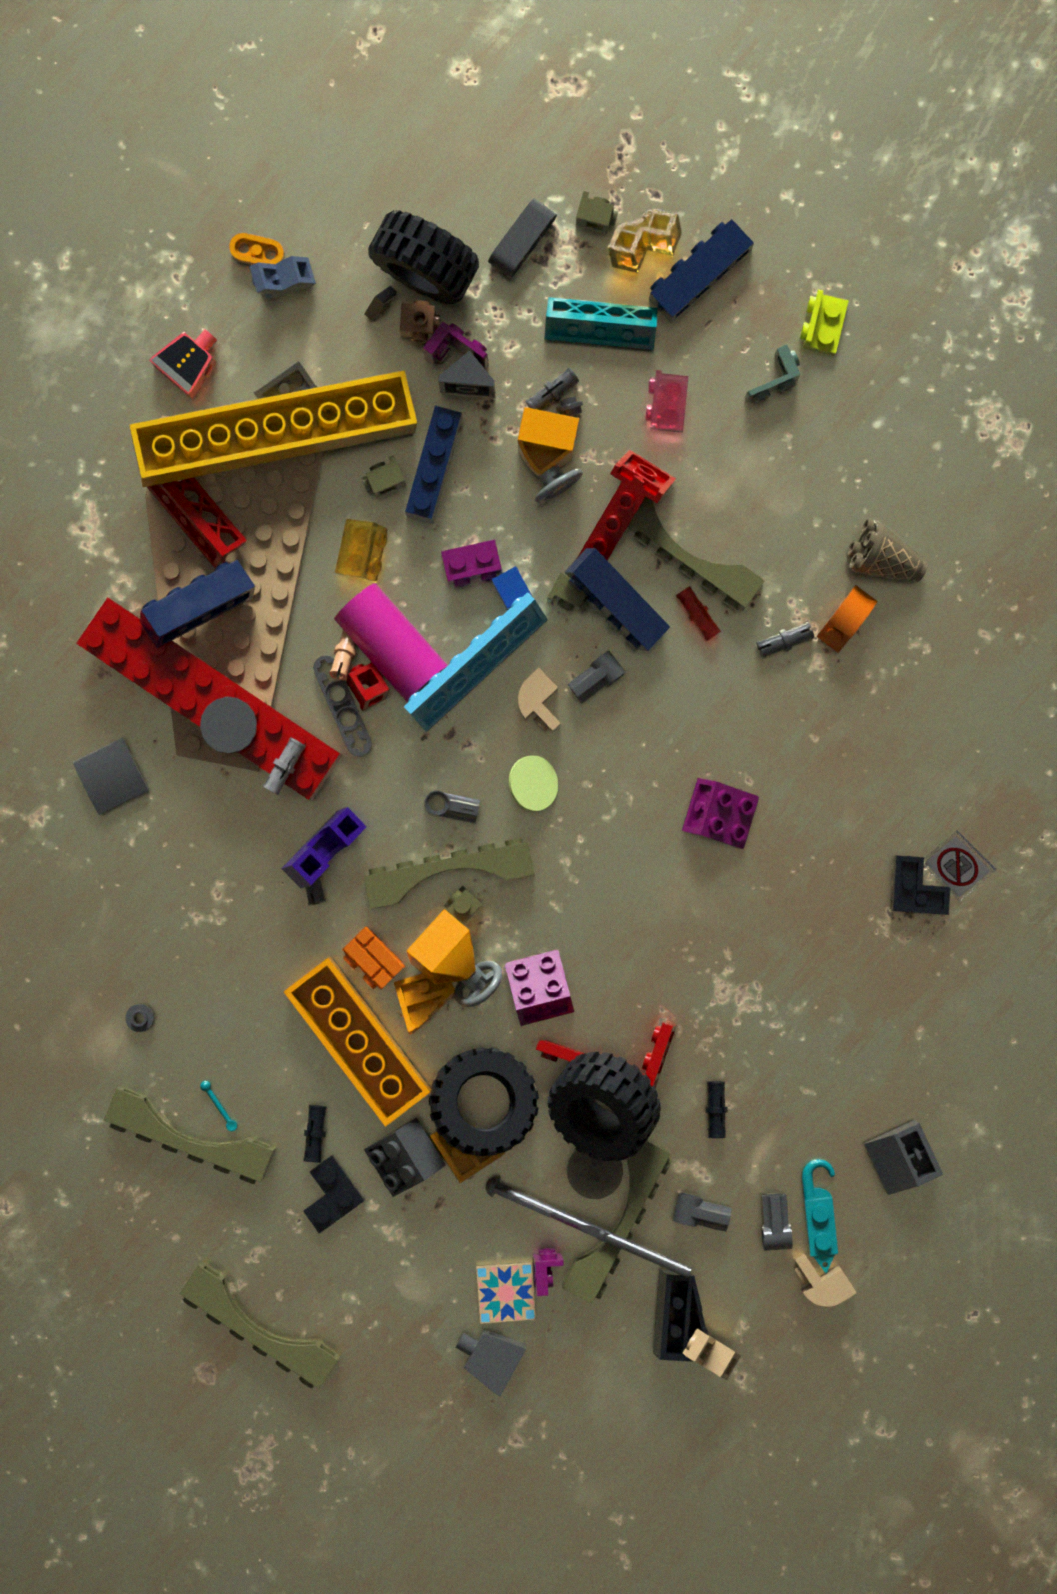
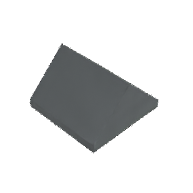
(467, 378)

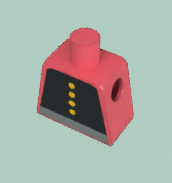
(186, 361)

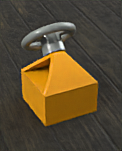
(547, 444)
(447, 956)

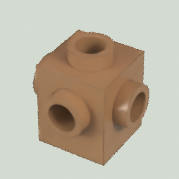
(416, 312)

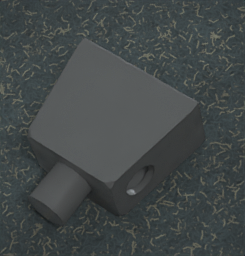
(491, 1358)

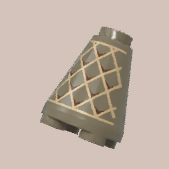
(885, 554)

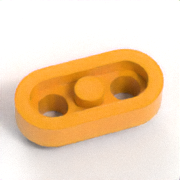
(258, 249)

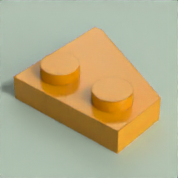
(421, 999)
(461, 1164)

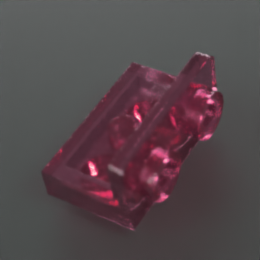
(668, 402)

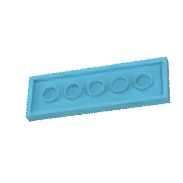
(476, 662)

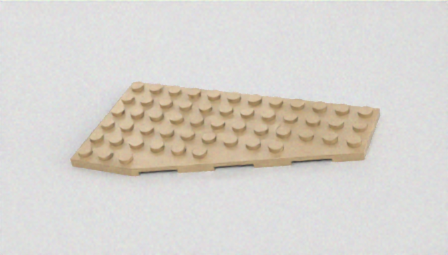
(246, 644)

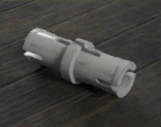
(284, 766)

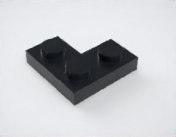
(911, 894)
(339, 1197)

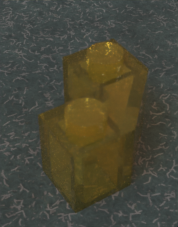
(654, 232)

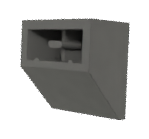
(404, 1157)
(903, 1158)

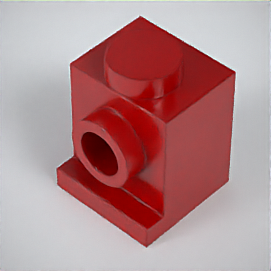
(370, 676)

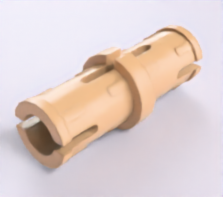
(344, 653)

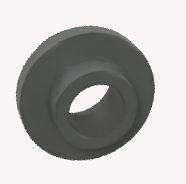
(569, 406)
(148, 1018)

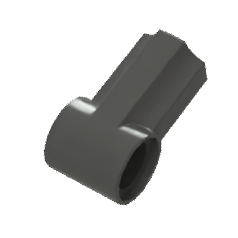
(601, 673)
(455, 807)
(694, 1211)
(776, 1230)

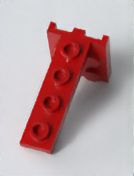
(638, 481)
(652, 1063)

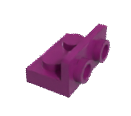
(471, 563)
(542, 1269)

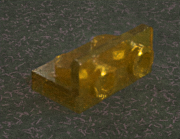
(361, 549)

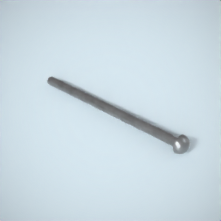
(494, 1186)

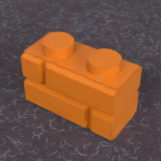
(373, 958)

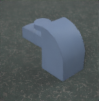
(283, 277)

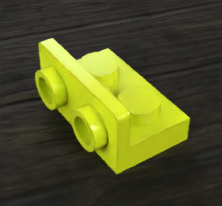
(825, 323)

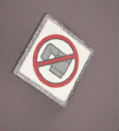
(958, 865)

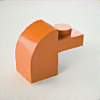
(847, 618)

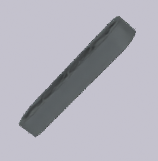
(339, 707)

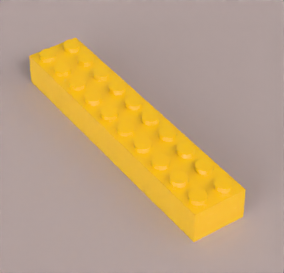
(273, 428)

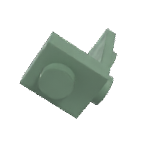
(788, 364)

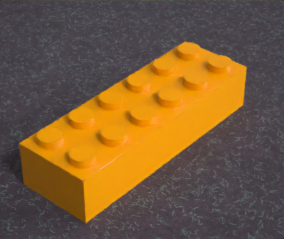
(357, 1041)

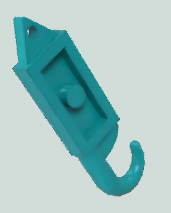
(819, 1216)

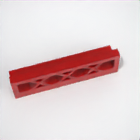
(191, 520)

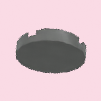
(228, 725)

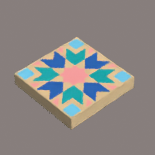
(506, 1292)

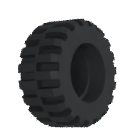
(423, 257)
(616, 1086)
(521, 1096)

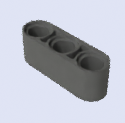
(522, 238)

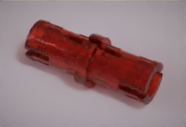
(698, 613)

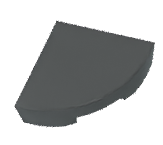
(379, 301)

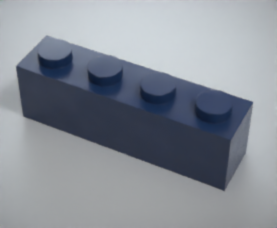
(701, 270)
(434, 464)
(616, 599)
(196, 603)

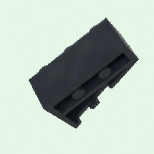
(676, 1315)

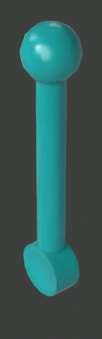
(231, 1124)

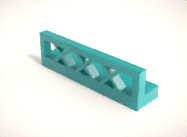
(600, 326)

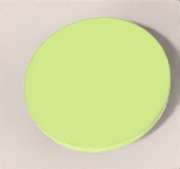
(533, 783)

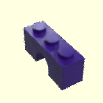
(314, 855)

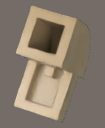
(532, 695)
(827, 1289)
(711, 1354)

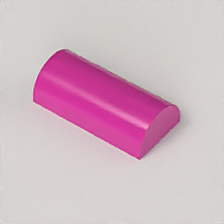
(390, 641)

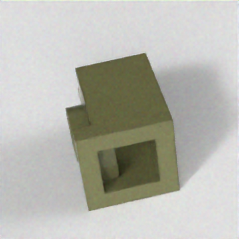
(596, 213)
(384, 478)
(567, 595)
(463, 905)

